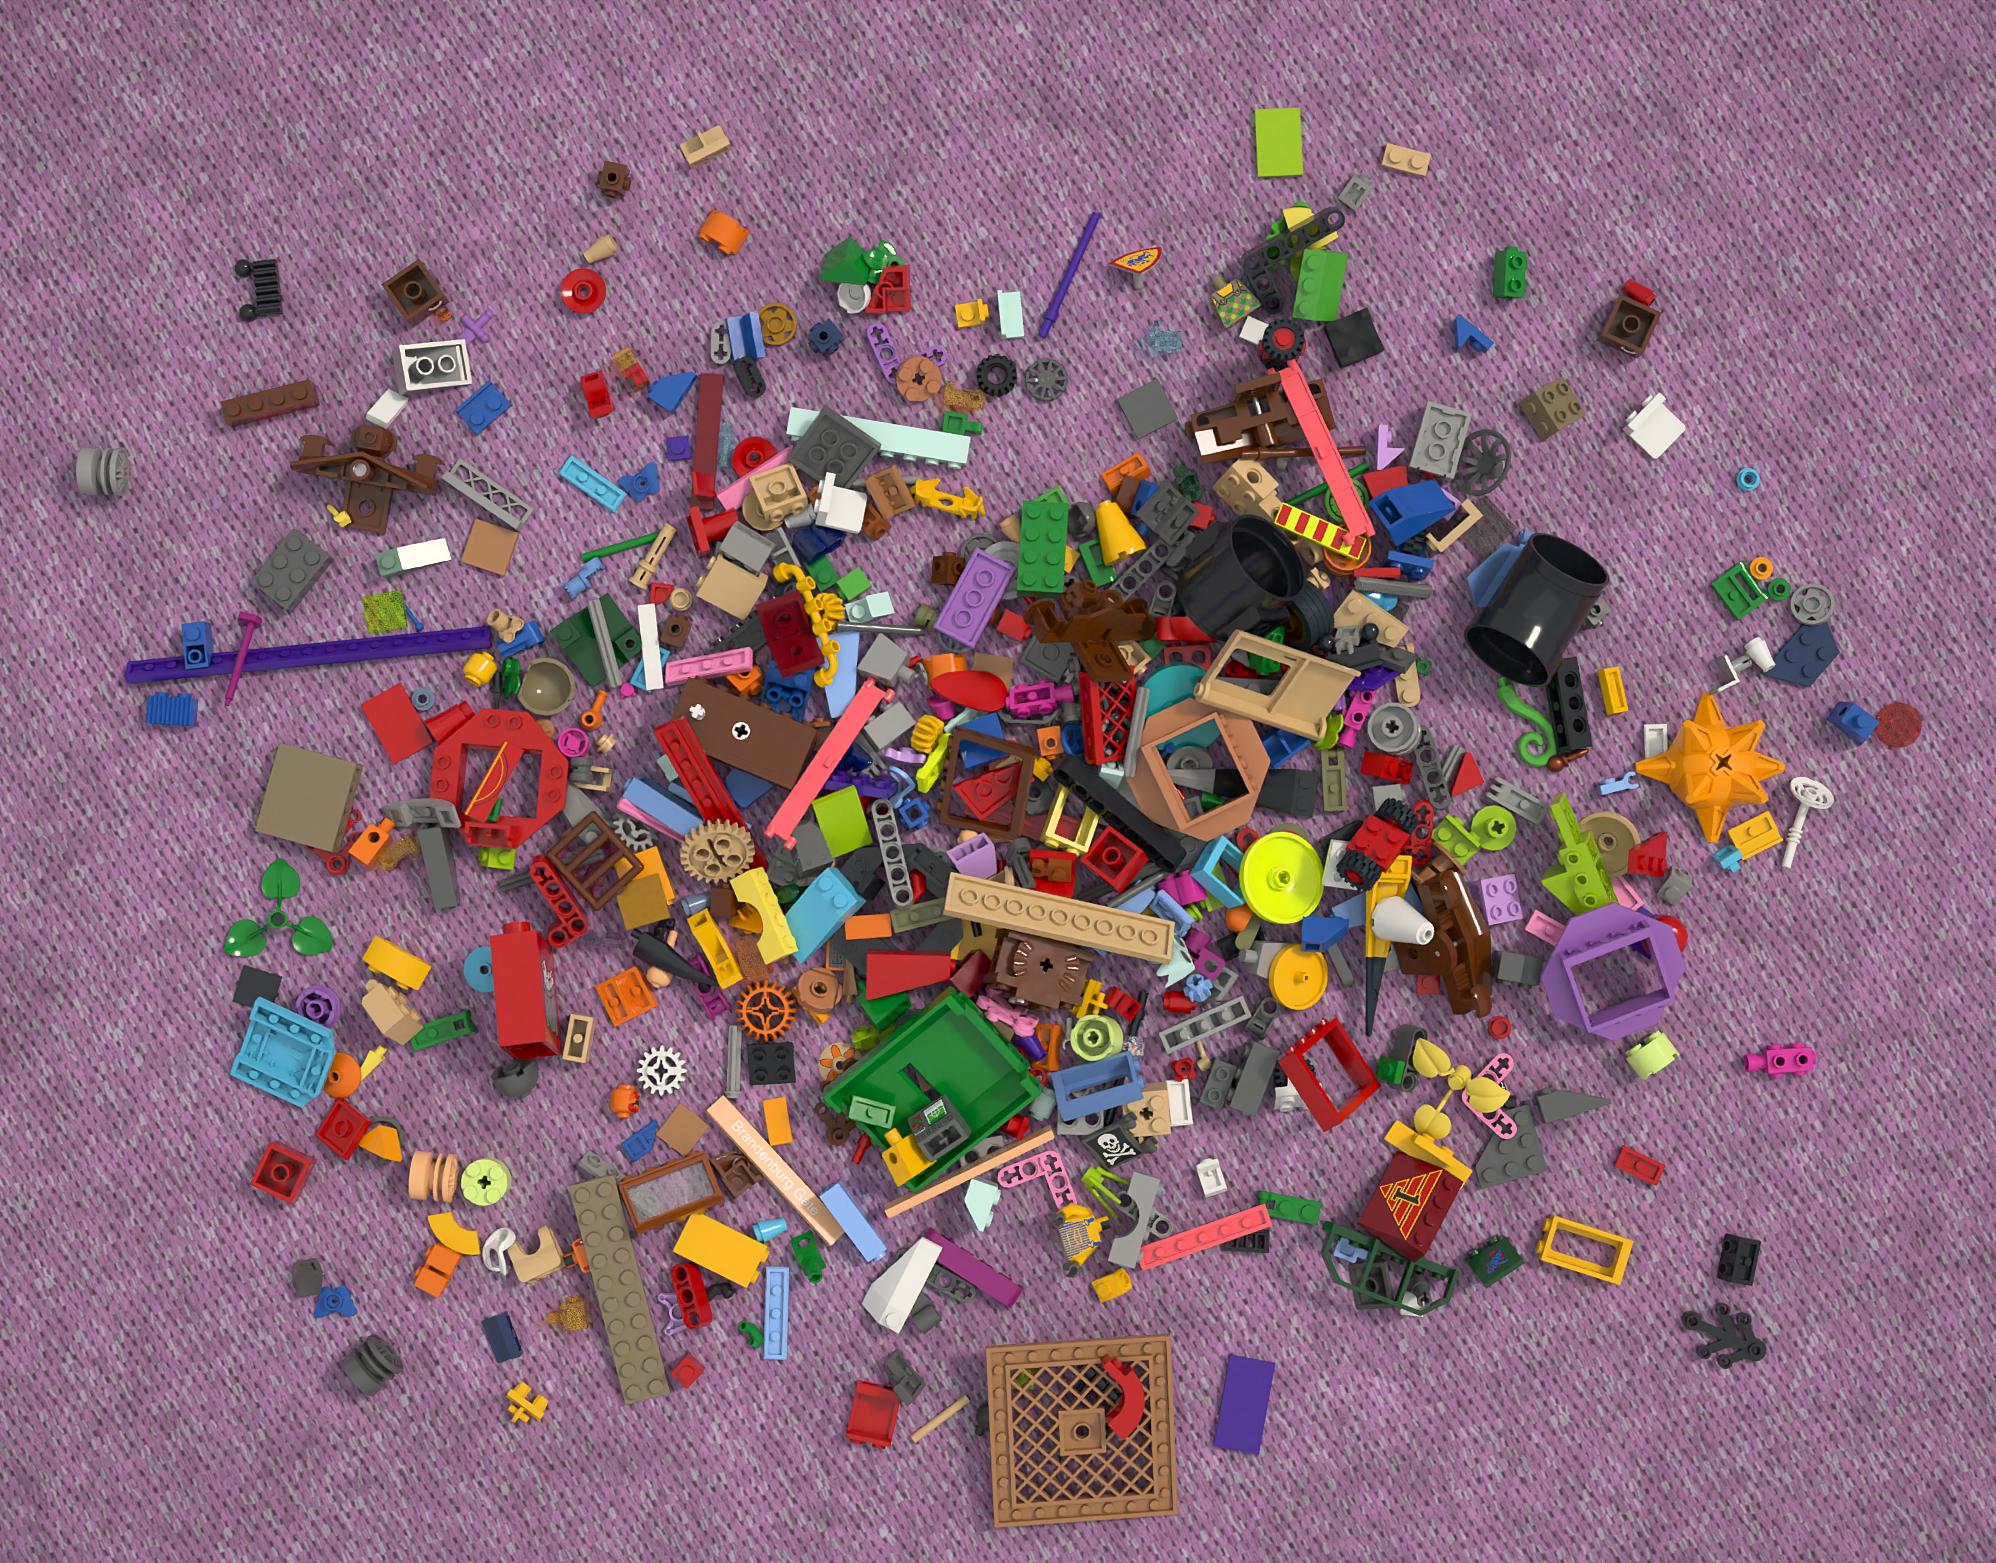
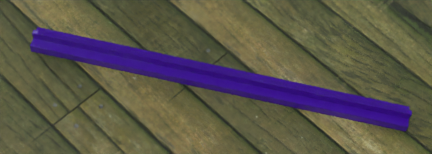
(315, 654)

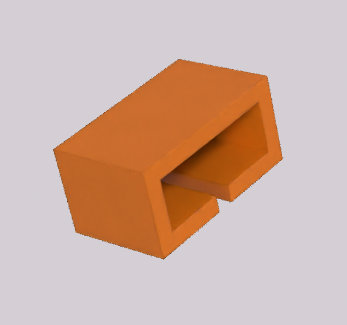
(438, 1269)

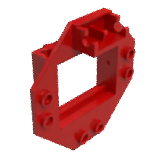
(487, 732)

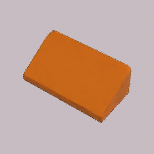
(1132, 466)
(1050, 1039)

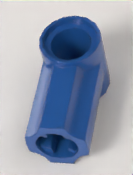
(524, 639)

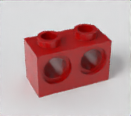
(1187, 651)

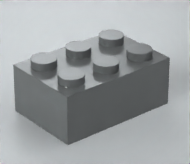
(292, 570)
(1252, 1077)

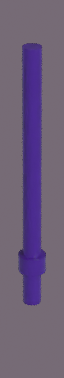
(1052, 313)

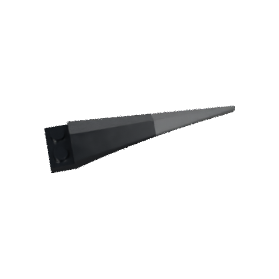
(1282, 789)

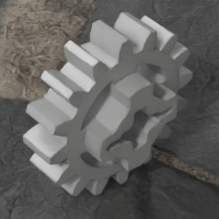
(630, 828)

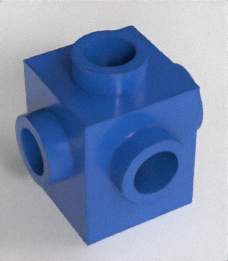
(910, 804)

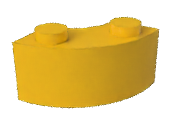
(396, 963)

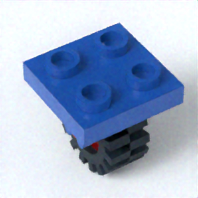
(1410, 558)

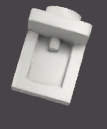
(1211, 1177)

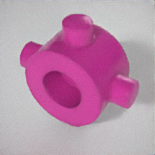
(627, 689)

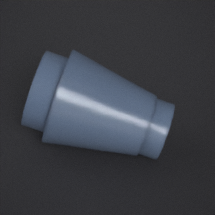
(695, 903)

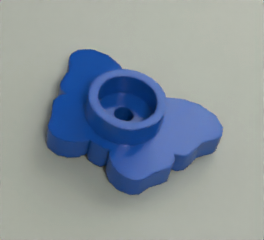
(633, 483)
(343, 1304)

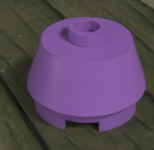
(319, 1005)

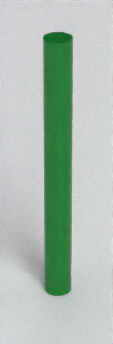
(1322, 487)
(619, 547)

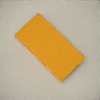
(777, 1121)

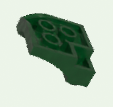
(579, 640)

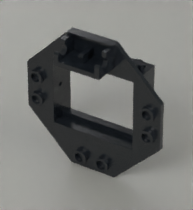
(936, 871)

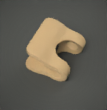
(540, 1264)

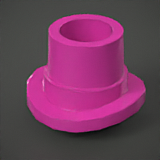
(944, 708)

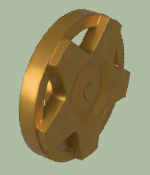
(777, 324)

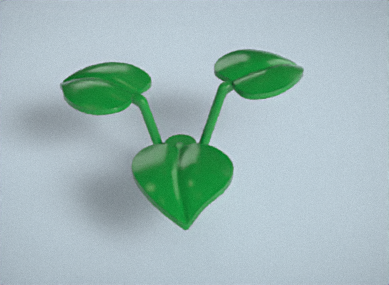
(309, 939)

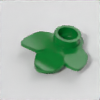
(879, 259)
(510, 670)

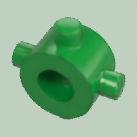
(1423, 666)

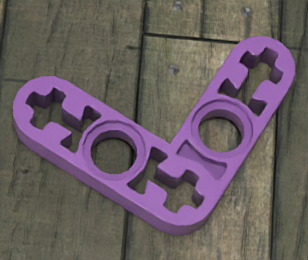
(894, 362)

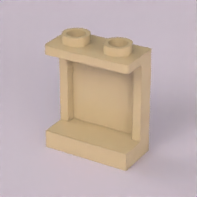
(1441, 545)
(730, 586)

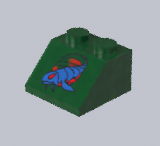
(1493, 1260)

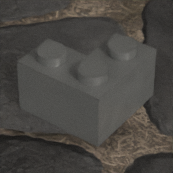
(1514, 967)

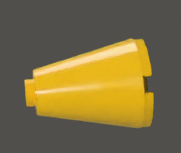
(1116, 534)

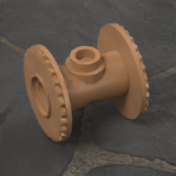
(1440, 863)

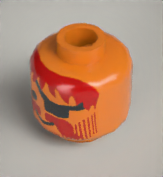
(624, 1101)

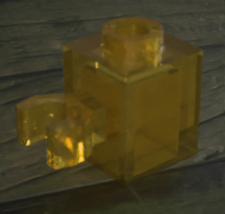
(573, 1314)

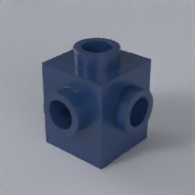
(822, 330)

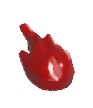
(1237, 670)

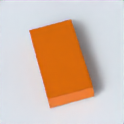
(868, 926)

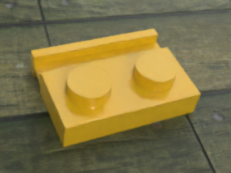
(1754, 835)

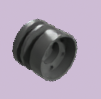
(371, 1365)

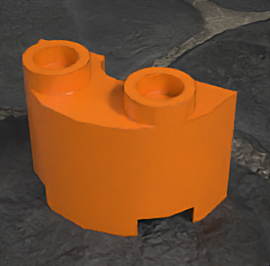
(724, 231)
(942, 664)

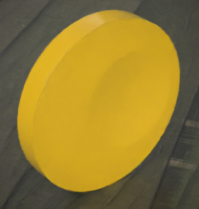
(1297, 977)

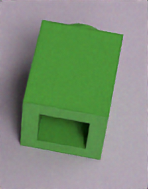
(853, 585)

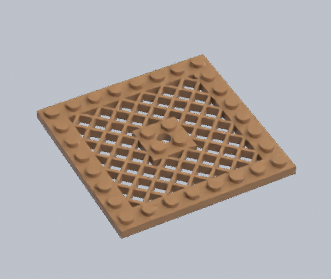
(1096, 1506)

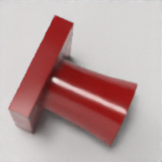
(709, 528)

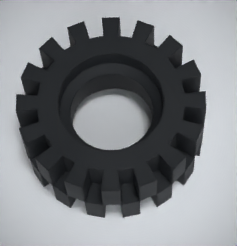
(1003, 363)

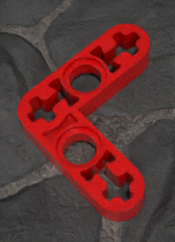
(1421, 843)

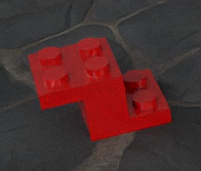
(1062, 889)

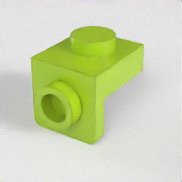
(497, 857)

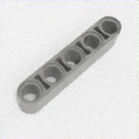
(892, 865)

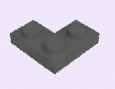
(909, 1381)

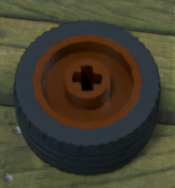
(1309, 619)

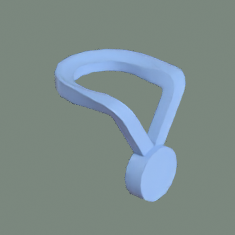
(897, 798)

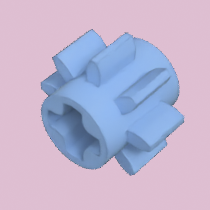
(1197, 987)

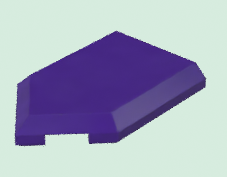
(1372, 678)

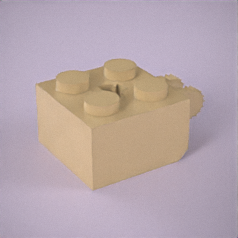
(391, 1012)
(1157, 1119)

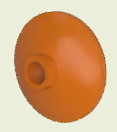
(349, 1076)

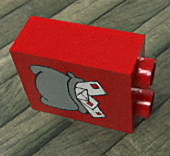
(525, 993)

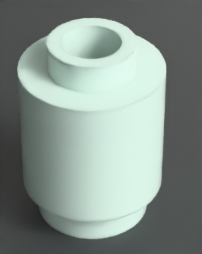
(1043, 1104)

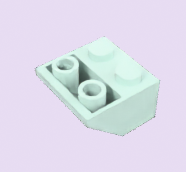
(979, 1200)

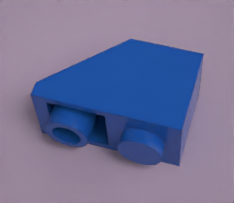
(197, 644)
(1322, 933)

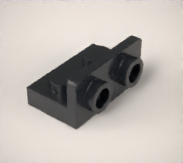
(1738, 1259)

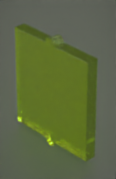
(385, 611)

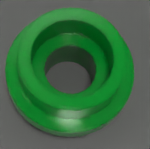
(1771, 589)

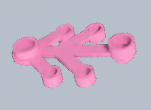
(1022, 1025)

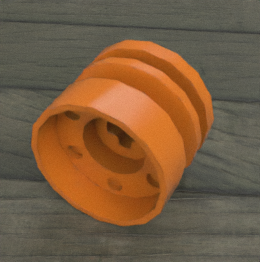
(1342, 566)

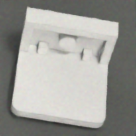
(1654, 426)
(839, 506)

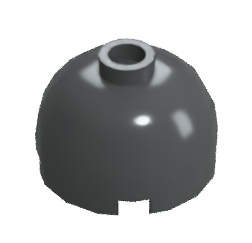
(516, 1078)

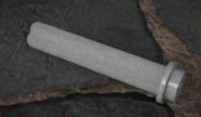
(734, 1062)

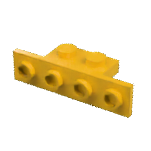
(1423, 1148)

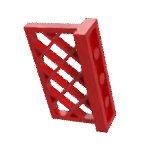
(1093, 722)

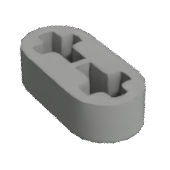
(715, 344)

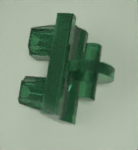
(1187, 483)

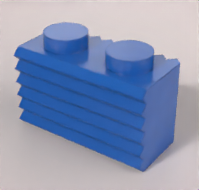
(172, 710)

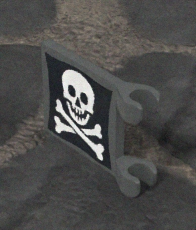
(1116, 1145)

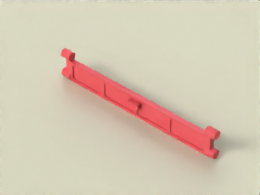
(1325, 452)
(826, 761)

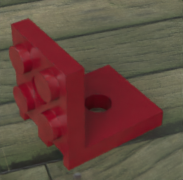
(789, 635)

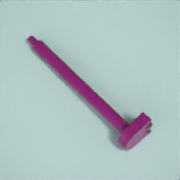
(250, 621)

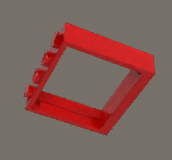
(1308, 1086)

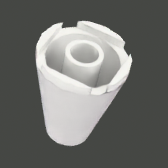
(1400, 922)

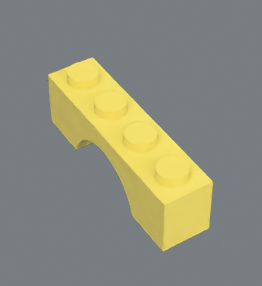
(776, 936)

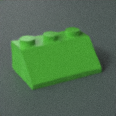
(1319, 284)

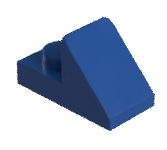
(1465, 330)

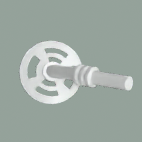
(1807, 799)

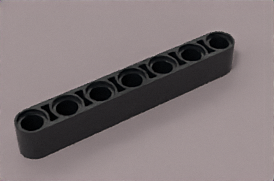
(1119, 813)

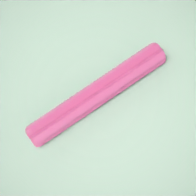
(636, 812)

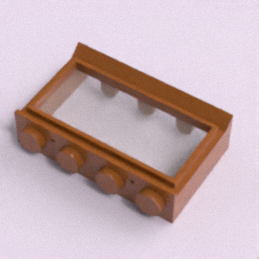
(670, 1192)

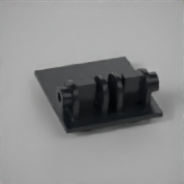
(771, 1063)

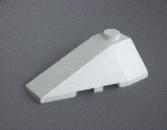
(896, 1290)

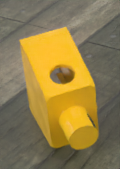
(904, 1157)

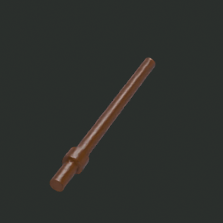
(1263, 453)

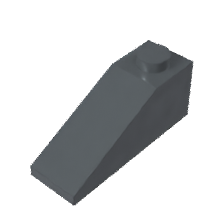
(1561, 1104)

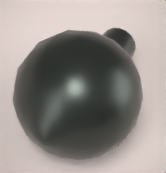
(982, 1419)

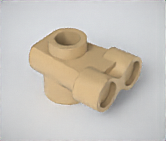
(504, 624)

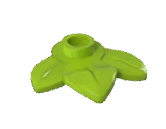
(1331, 737)

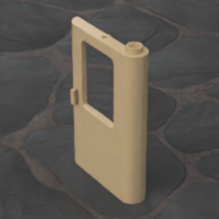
(1298, 701)

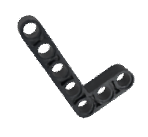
(1284, 251)

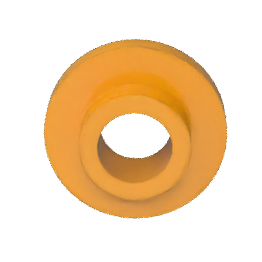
(1753, 568)

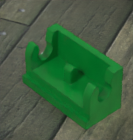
(1093, 560)

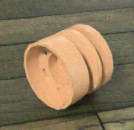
(428, 1176)

